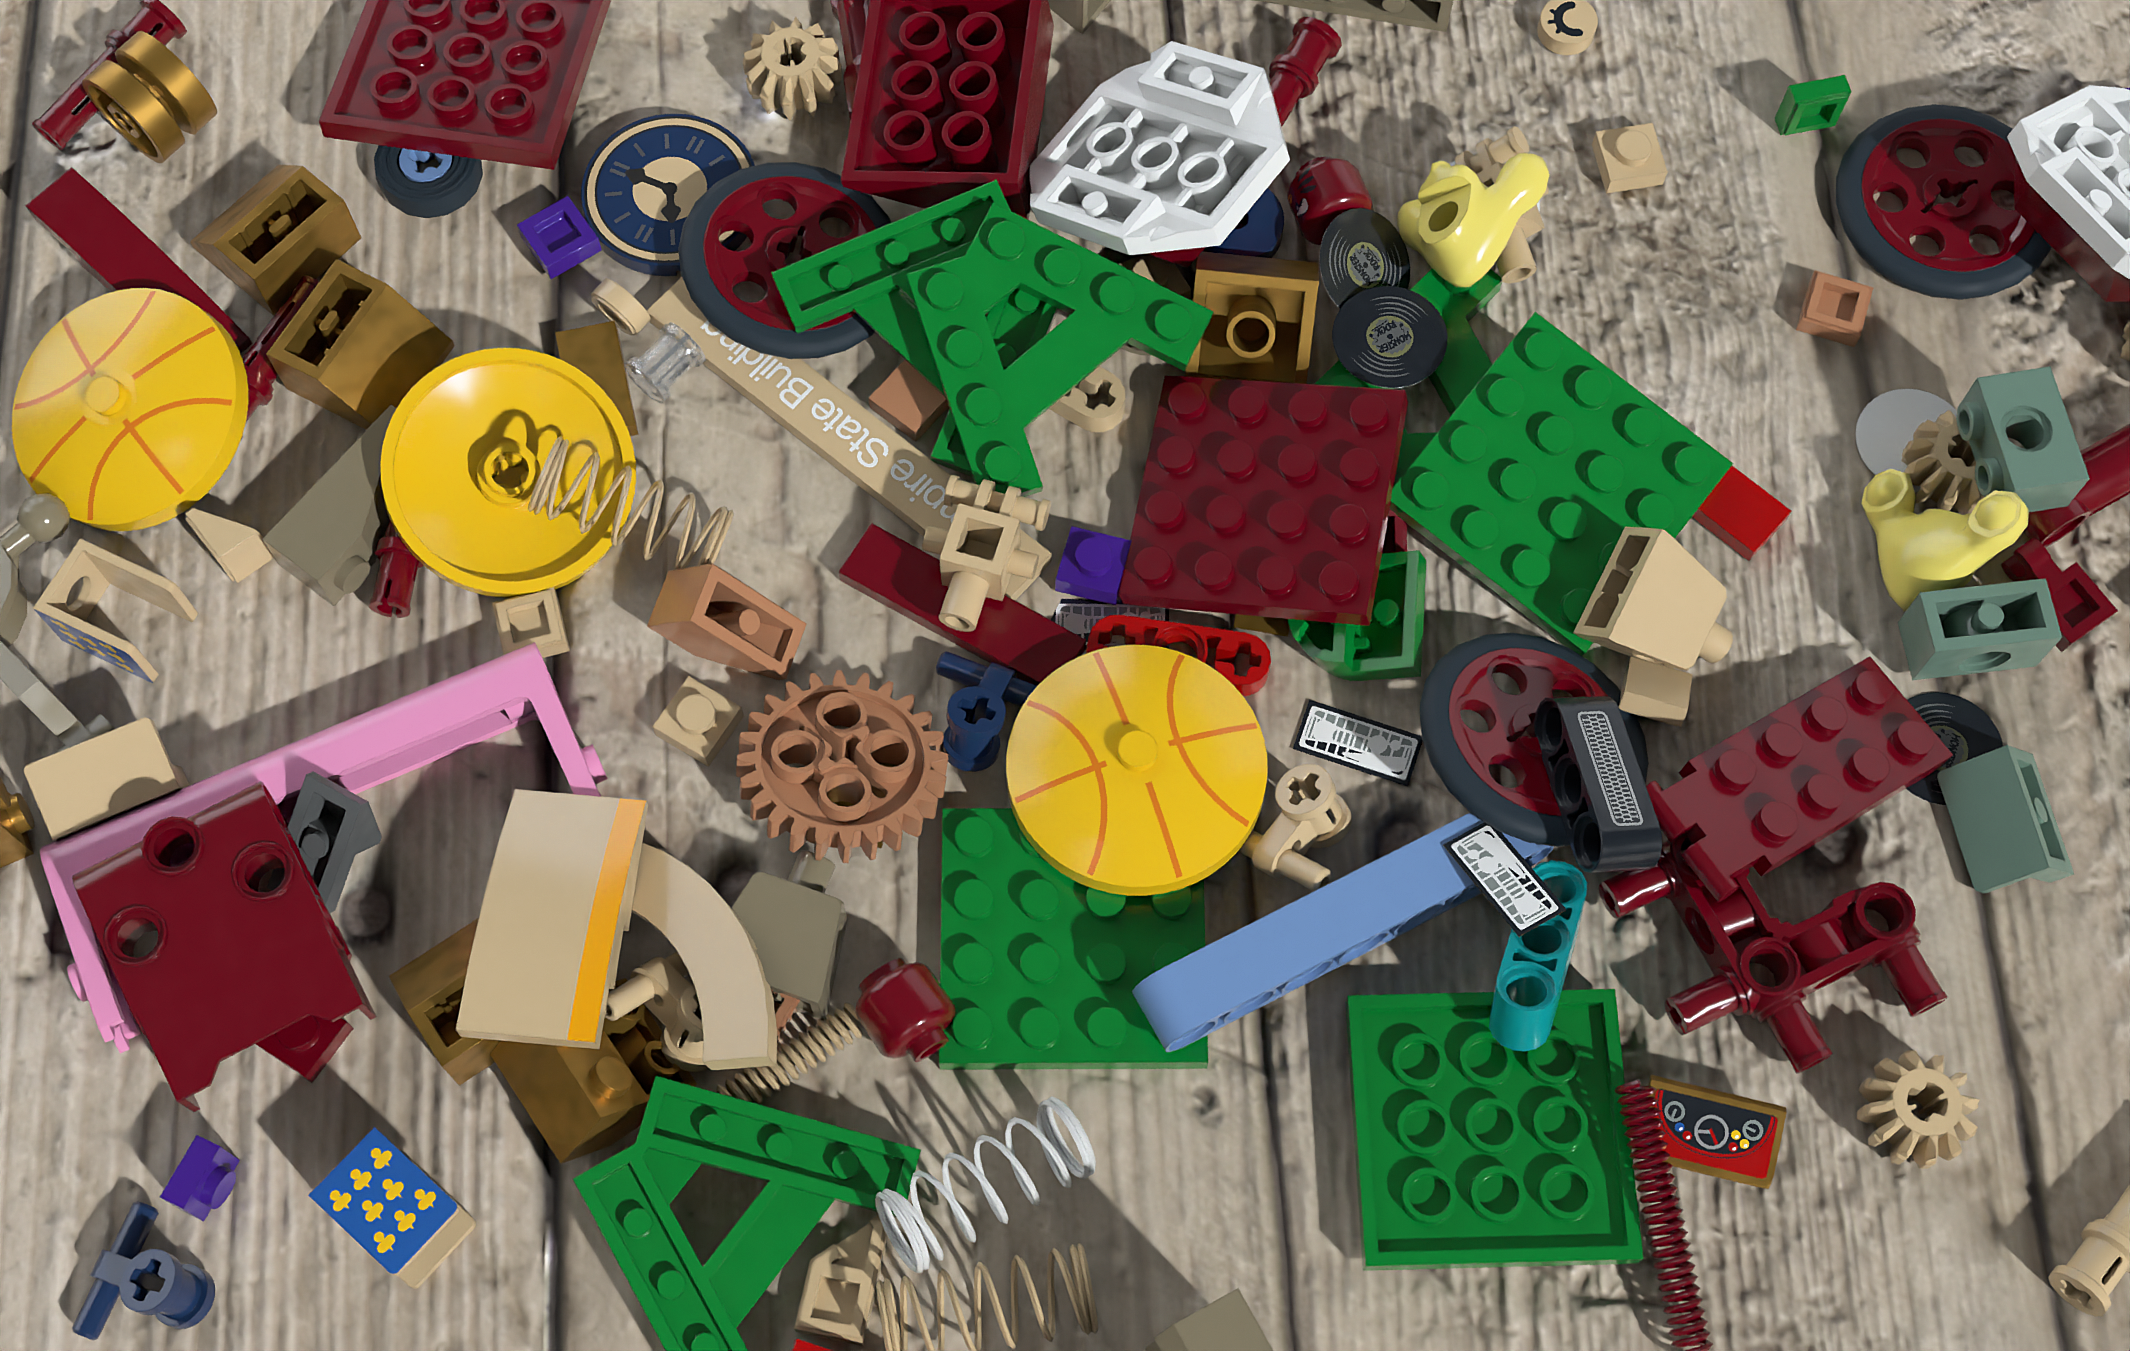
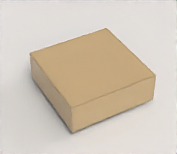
(530, 620)
(1655, 691)

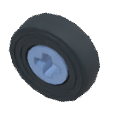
(427, 193)

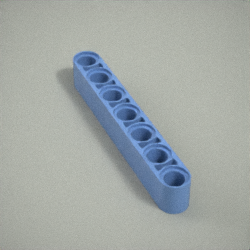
(1311, 936)

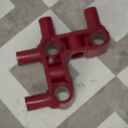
(1798, 955)

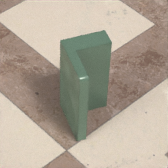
(2004, 820)

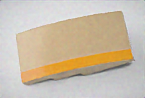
(553, 919)

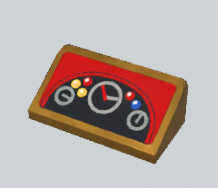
(1719, 1132)

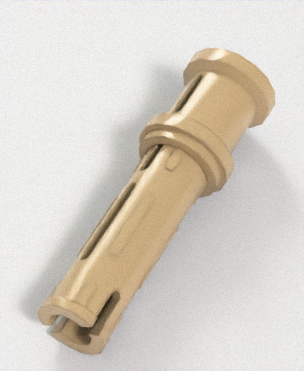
(2097, 1262)

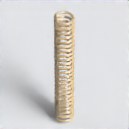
(788, 1055)

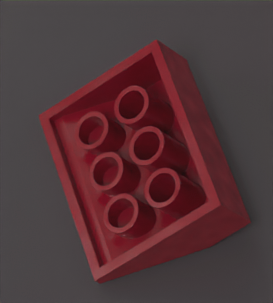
(949, 99)

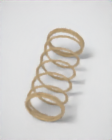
(548, 484)
(1080, 1295)

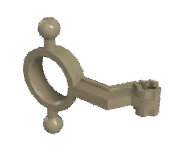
(40, 520)

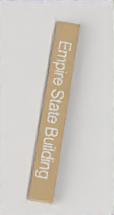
(830, 425)

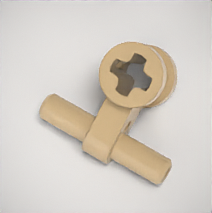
(1299, 827)
(672, 1000)

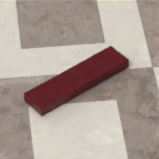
(912, 586)

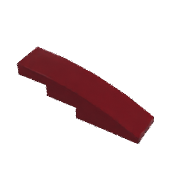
(115, 247)

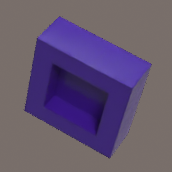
(559, 237)
(1092, 565)
(201, 1179)

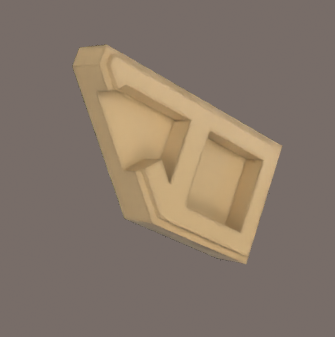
(843, 1286)

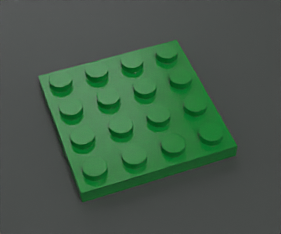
(1547, 475)
(1049, 963)
(1489, 1147)

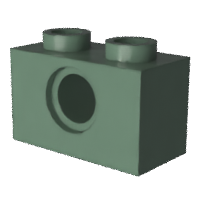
(2031, 411)
(1979, 629)

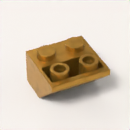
(278, 234)
(356, 346)
(432, 996)
(586, 1094)

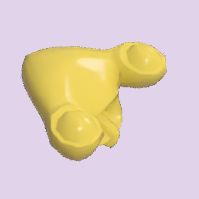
(1465, 224)
(1938, 545)

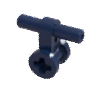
(978, 710)
(146, 1281)

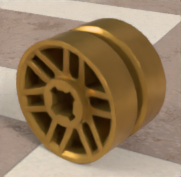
(150, 96)

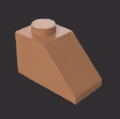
(726, 621)

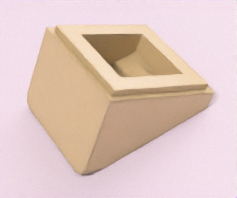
(232, 544)

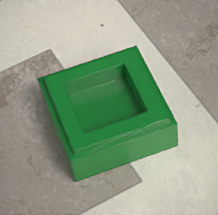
(1812, 105)

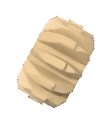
(792, 68)
(1942, 465)
(1940, 1099)

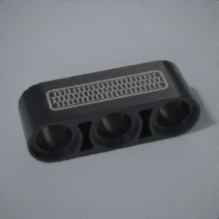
(1597, 784)

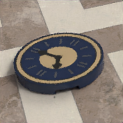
(648, 182)

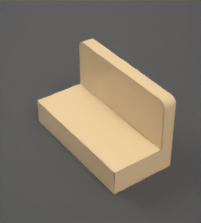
(103, 778)

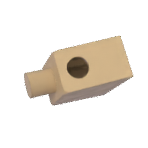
(1656, 603)

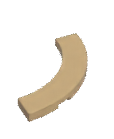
(718, 956)

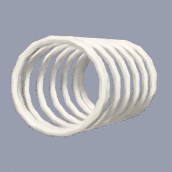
(1055, 1151)

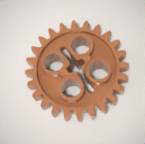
(841, 766)

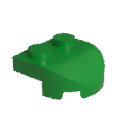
(1395, 635)

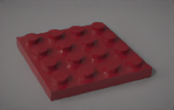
(465, 77)
(1265, 499)

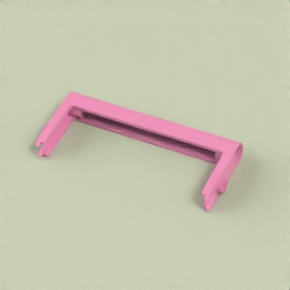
(351, 754)

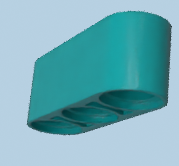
(1537, 965)

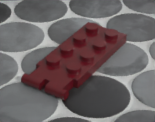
(1796, 776)

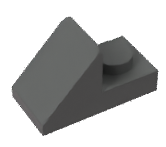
(329, 832)

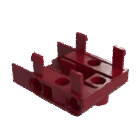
(225, 956)

